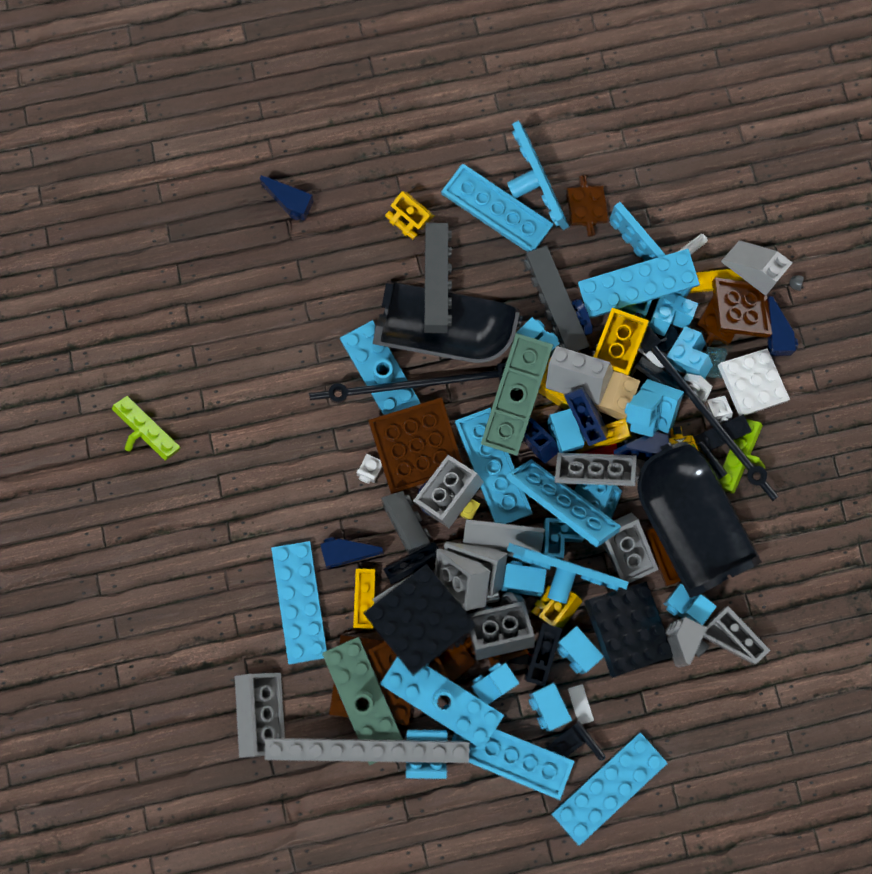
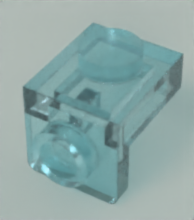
(717, 356)

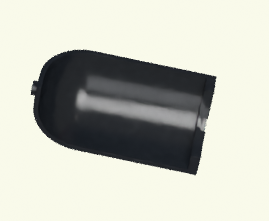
(478, 329)
(694, 518)

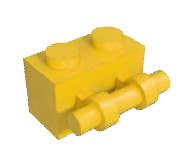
(411, 211)
(555, 612)

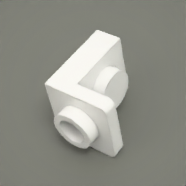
(699, 386)
(720, 409)
(369, 469)

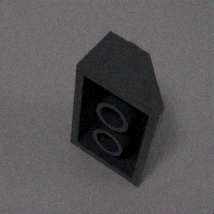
(647, 370)

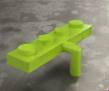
(144, 428)
(733, 465)

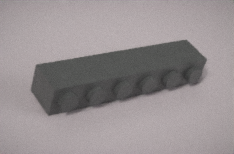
(436, 278)
(556, 300)

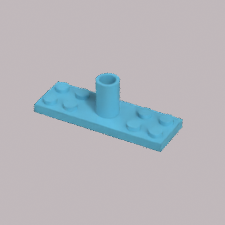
(535, 178)
(371, 361)
(565, 573)
(463, 712)

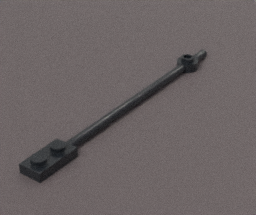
(649, 344)
(404, 385)

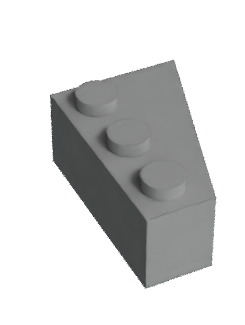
(735, 636)

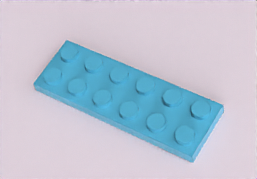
(497, 209)
(637, 236)
(638, 283)
(502, 497)
(564, 503)
(299, 602)
(522, 762)
(609, 788)

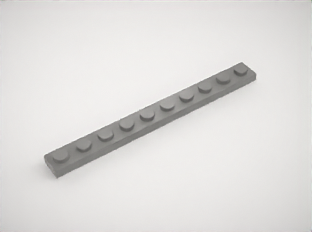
(366, 750)

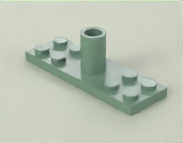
(522, 372)
(357, 679)

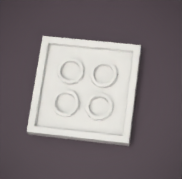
(753, 382)

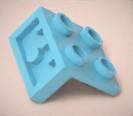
(601, 496)
(426, 770)

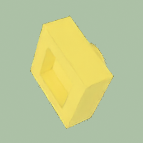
(470, 510)

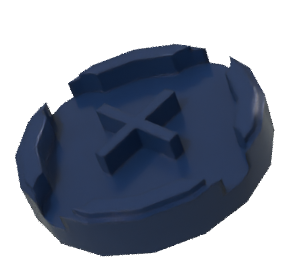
(583, 316)

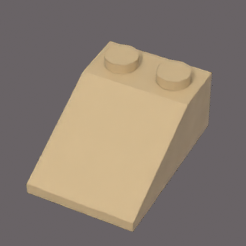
(617, 395)

